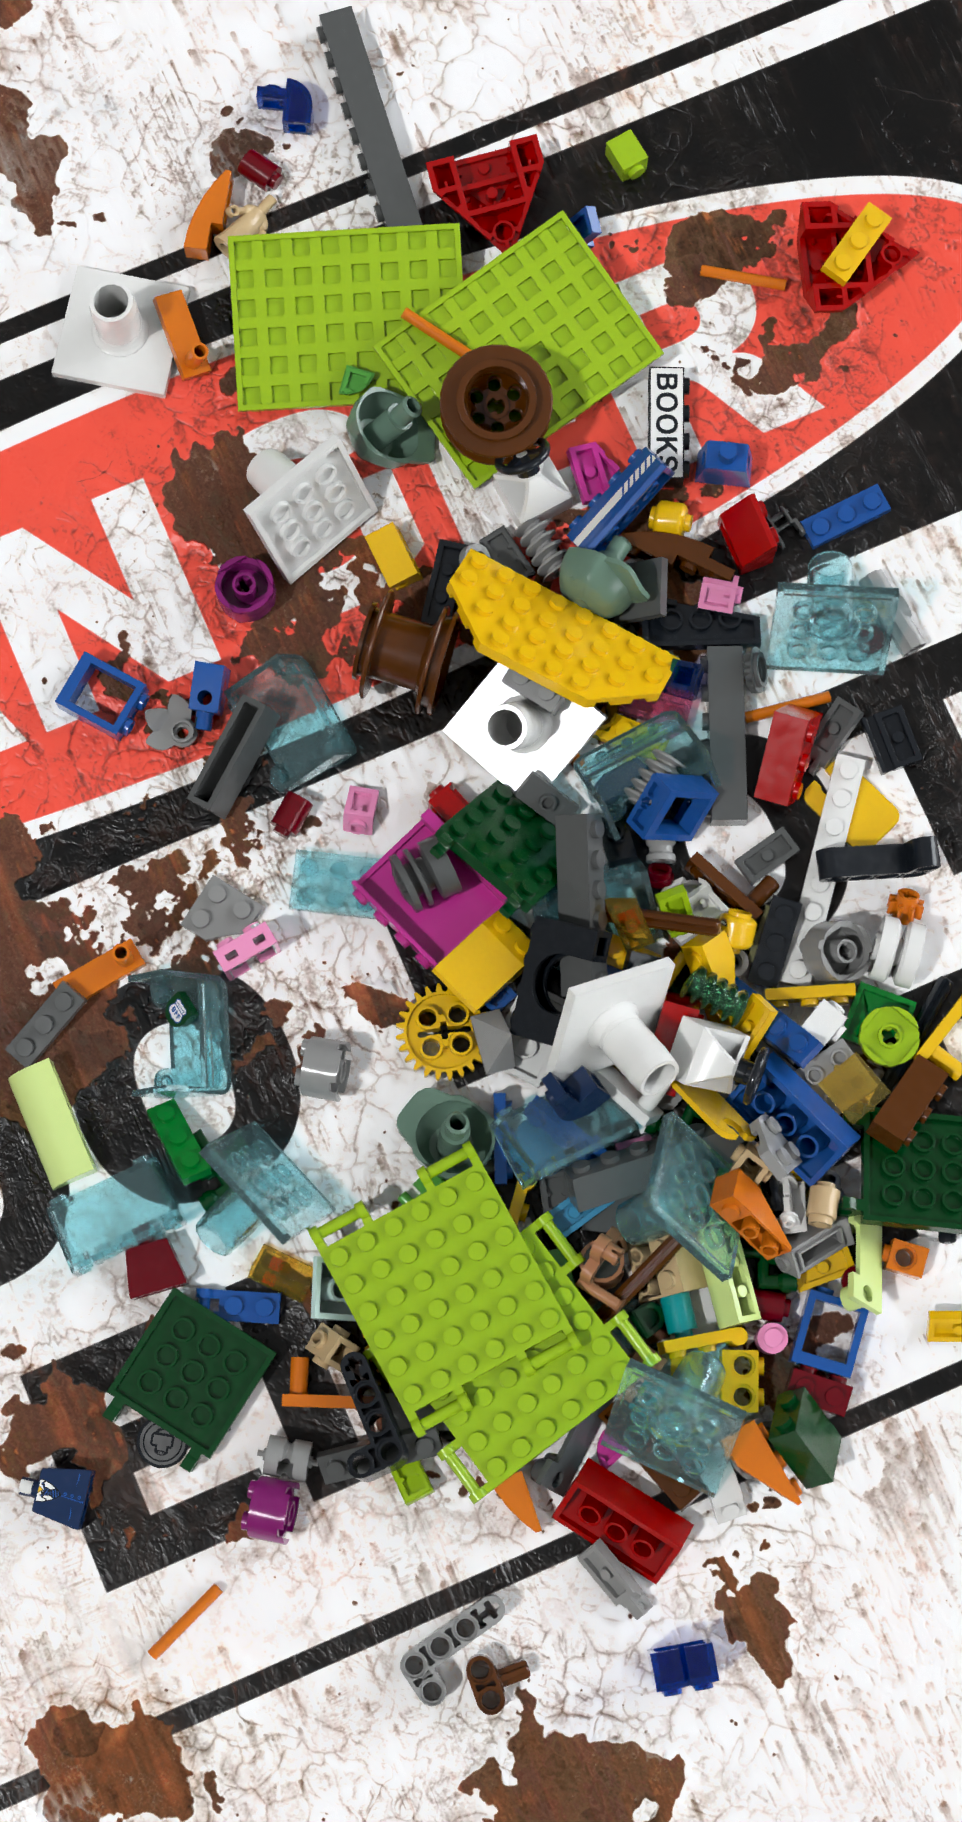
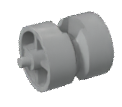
(287, 1458)

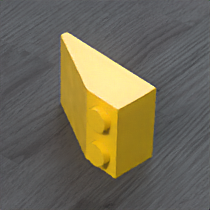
(484, 961)

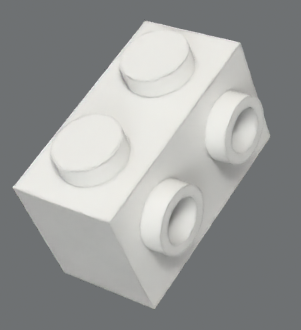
(826, 1022)

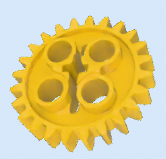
(447, 1059)

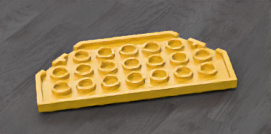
(554, 637)

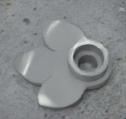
(167, 724)

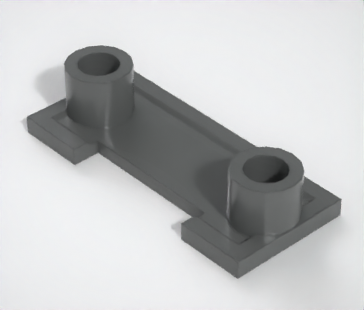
(559, 1473)

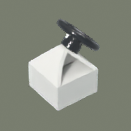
(531, 485)
(713, 1058)

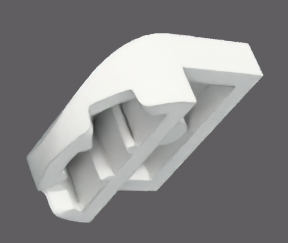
(702, 901)

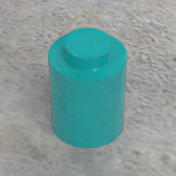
(679, 1314)

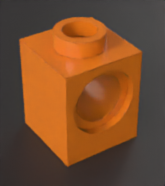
(917, 1254)

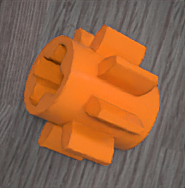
(905, 905)

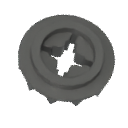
(755, 670)

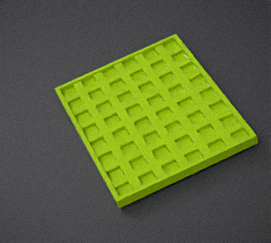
(536, 297)
(323, 302)

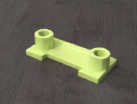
(865, 1284)

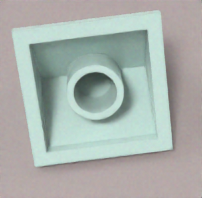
(327, 1299)

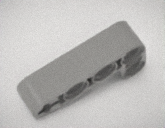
(456, 1643)

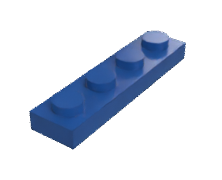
(788, 1035)

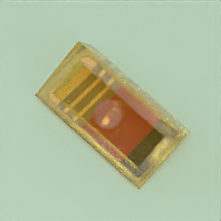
(629, 922)
(282, 1273)

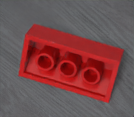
(626, 1519)

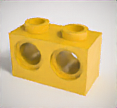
(748, 1381)

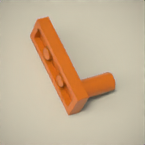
(182, 335)
(105, 970)
(298, 1390)

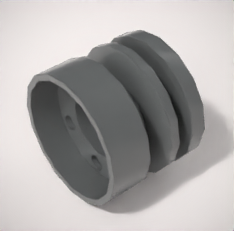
(424, 874)

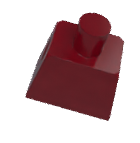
(153, 1268)

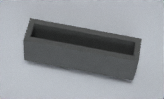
(233, 756)

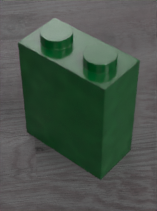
(805, 1438)

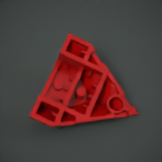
(491, 188)
(818, 234)

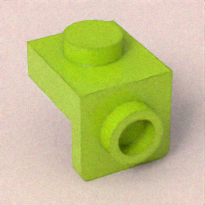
(674, 901)

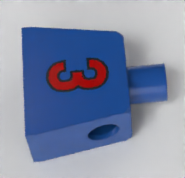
(206, 680)

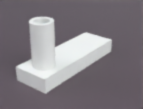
(639, 1106)

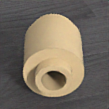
(823, 1205)

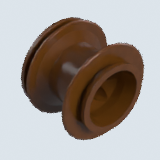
(514, 372)
(406, 652)

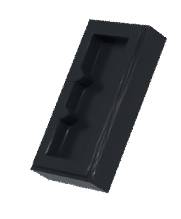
(622, 850)

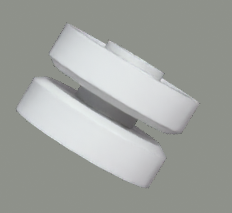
(894, 951)

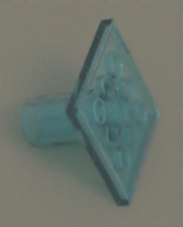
(831, 621)
(261, 1189)
(680, 1200)
(676, 1421)

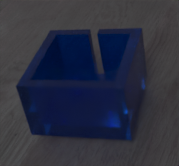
(683, 1666)

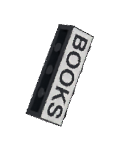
(667, 420)

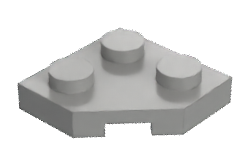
(220, 911)
(774, 1149)

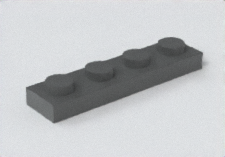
(334, 1461)

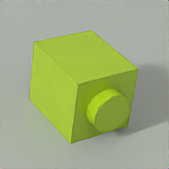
(626, 156)

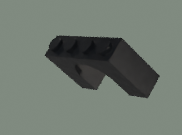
(549, 942)

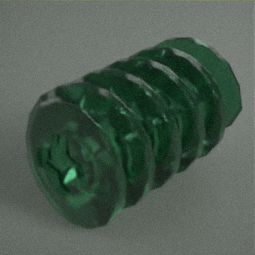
(716, 994)

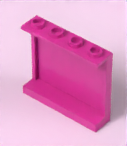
(436, 928)

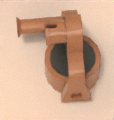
(603, 1267)

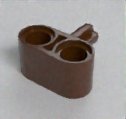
(495, 1680)

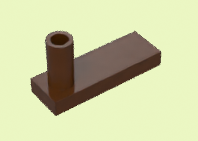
(727, 891)

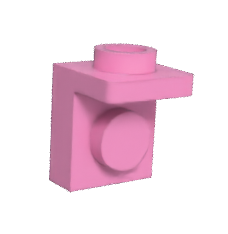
(720, 594)
(360, 810)

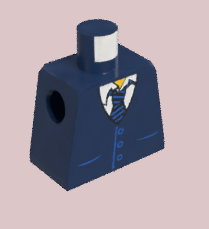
(60, 1494)

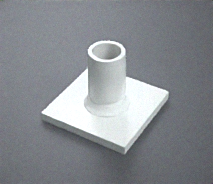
(115, 333)
(306, 505)
(518, 736)
(615, 1025)

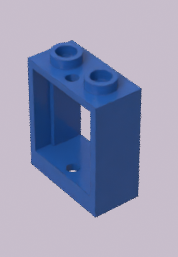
(76, 684)
(663, 789)
(823, 1364)

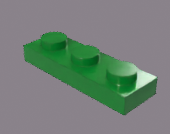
(178, 1141)

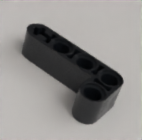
(879, 861)
(369, 1414)

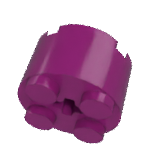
(254, 575)
(271, 1509)

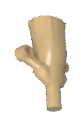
(251, 222)

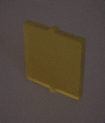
(854, 1088)

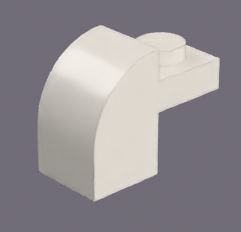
(728, 1501)

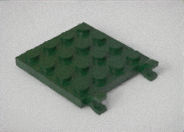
(504, 845)
(917, 1184)
(190, 1375)

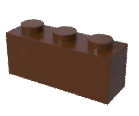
(908, 1104)

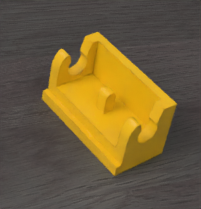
(393, 556)

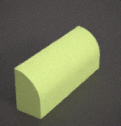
(52, 1124)
(734, 1298)

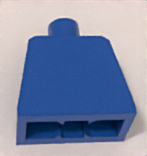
(724, 464)

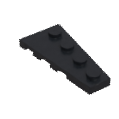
(696, 628)

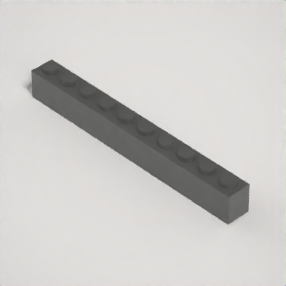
(368, 119)

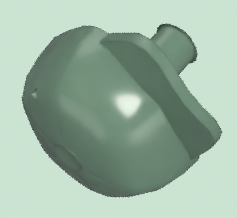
(390, 430)
(601, 579)
(439, 1125)

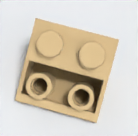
(677, 1276)

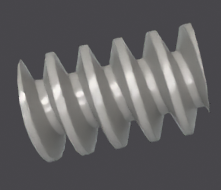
(541, 547)
(663, 764)

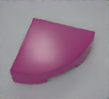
(605, 1455)

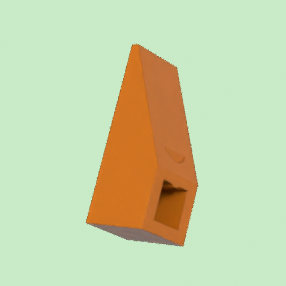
(747, 1211)
(757, 1459)

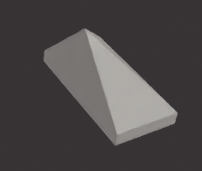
(493, 1041)

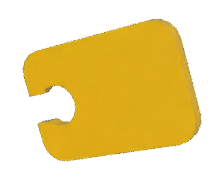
(871, 816)
(715, 1111)

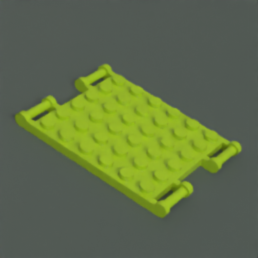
(444, 1289)
(524, 1415)

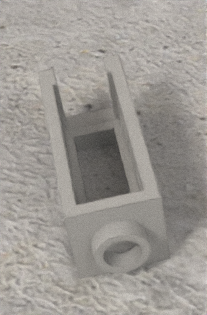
(814, 1246)

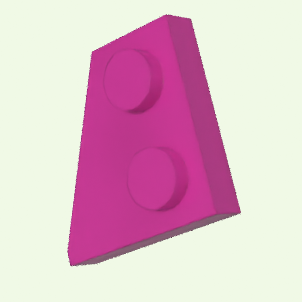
(590, 470)

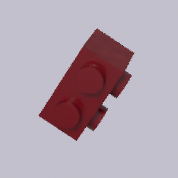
(830, 1393)

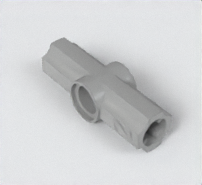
(905, 633)

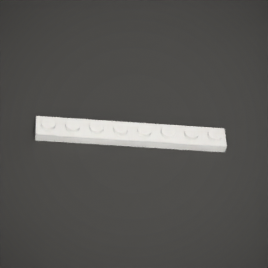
(830, 833)

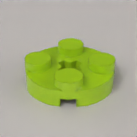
(872, 1040)

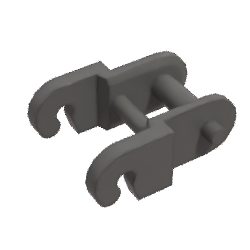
(790, 522)

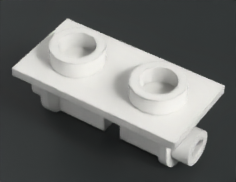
(794, 1201)

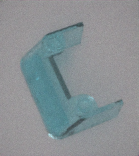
(613, 764)
(197, 1051)

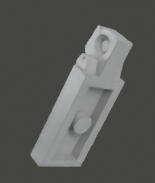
(614, 1579)

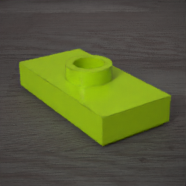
(413, 1482)

